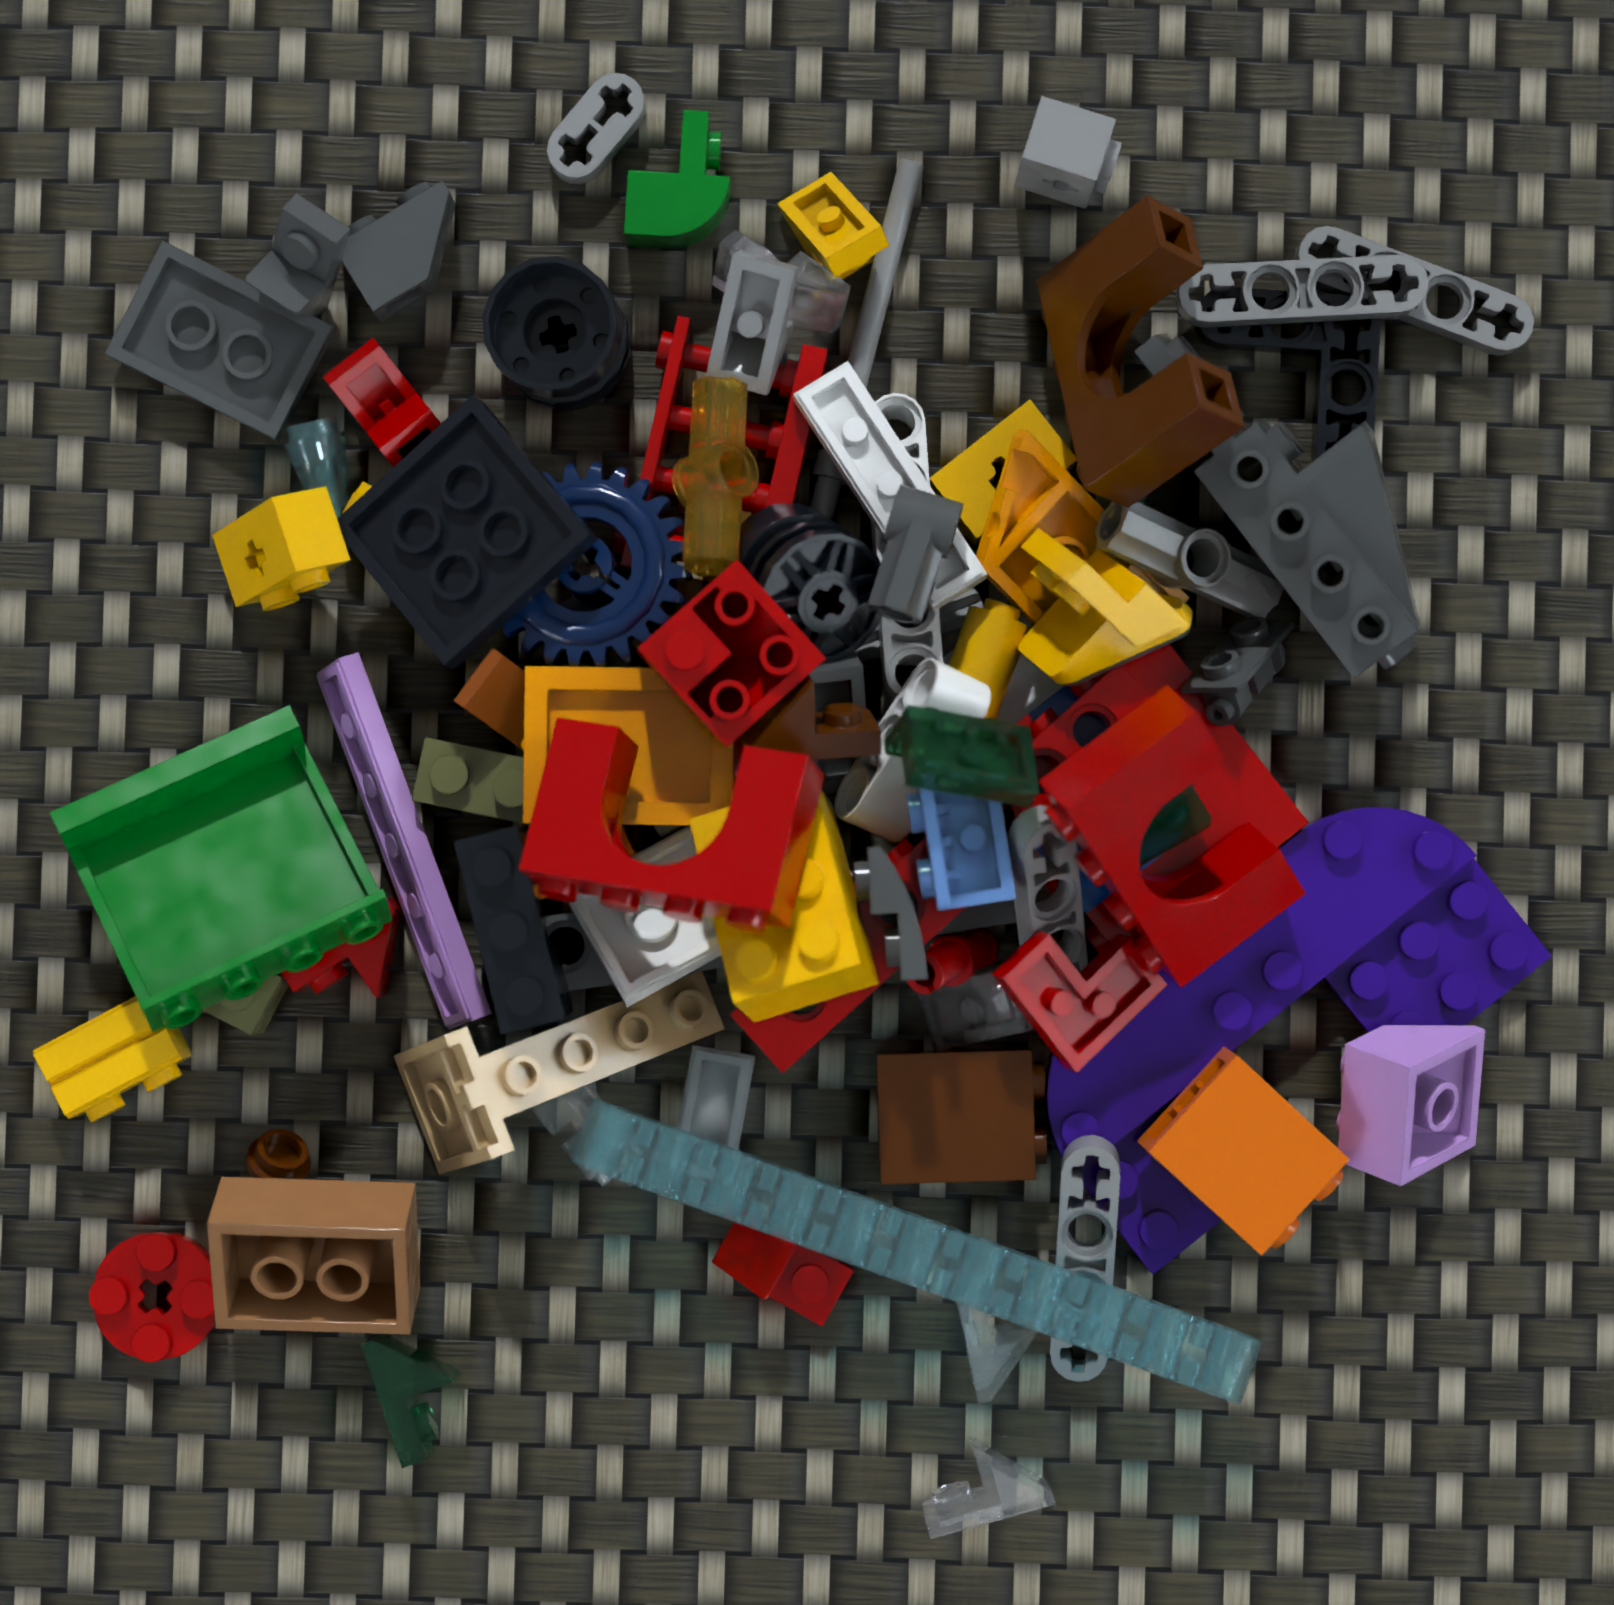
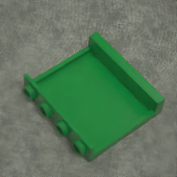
(221, 869)

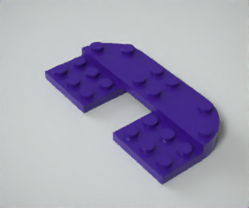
(1390, 924)

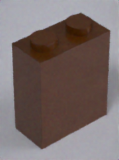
(959, 1115)

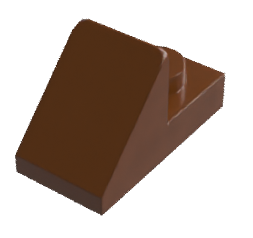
(835, 732)

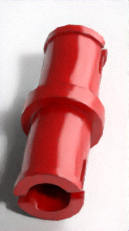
(955, 959)

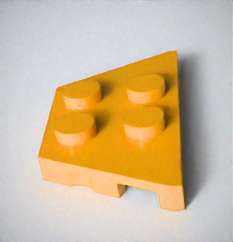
(1042, 495)

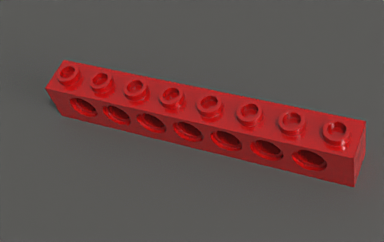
(792, 1034)

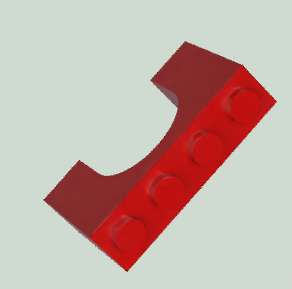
(1107, 802)
(742, 875)

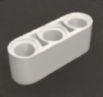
(874, 786)

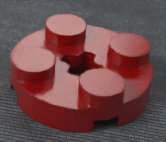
(119, 1296)

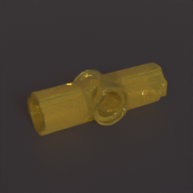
(715, 475)

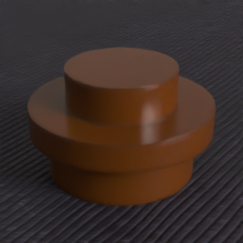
(278, 1155)

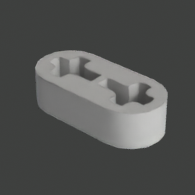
(585, 119)

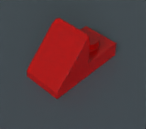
(369, 958)
(783, 1271)

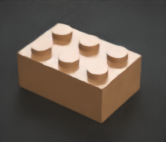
(314, 1255)

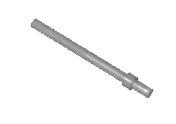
(871, 316)

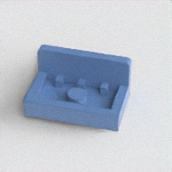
(964, 848)

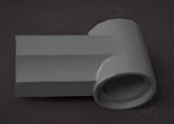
(917, 538)

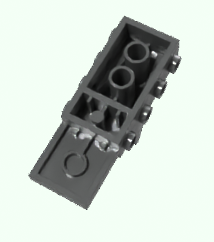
(1340, 518)

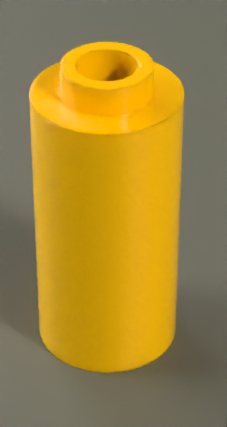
(990, 648)

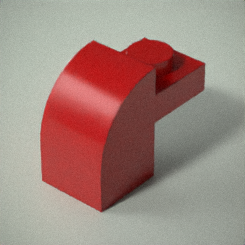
(382, 401)

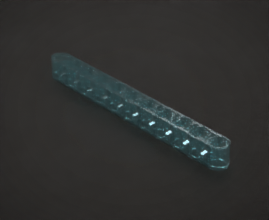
(917, 1251)

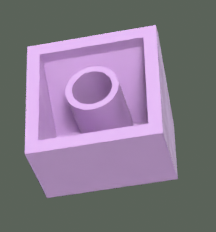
(1409, 1098)

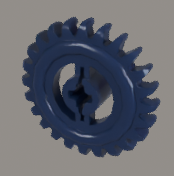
(636, 601)

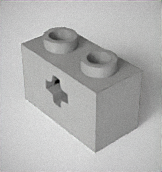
(1068, 153)

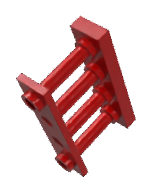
(781, 441)

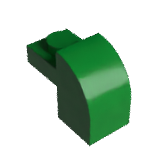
(684, 206)

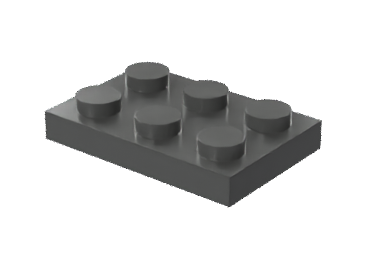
(219, 341)

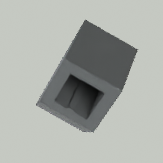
(402, 252)

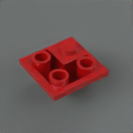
(730, 654)

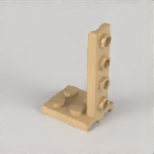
(467, 1096)

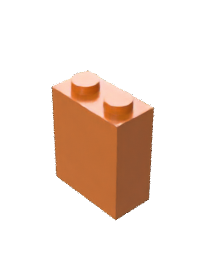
(1245, 1151)

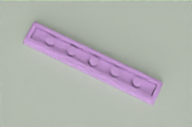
(402, 841)

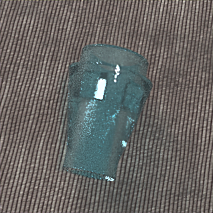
(320, 457)

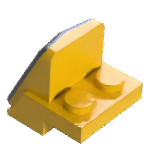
(1099, 616)

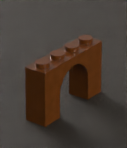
(1090, 309)

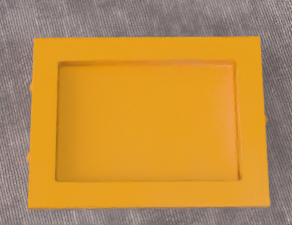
(678, 763)

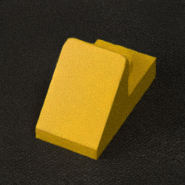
(833, 226)

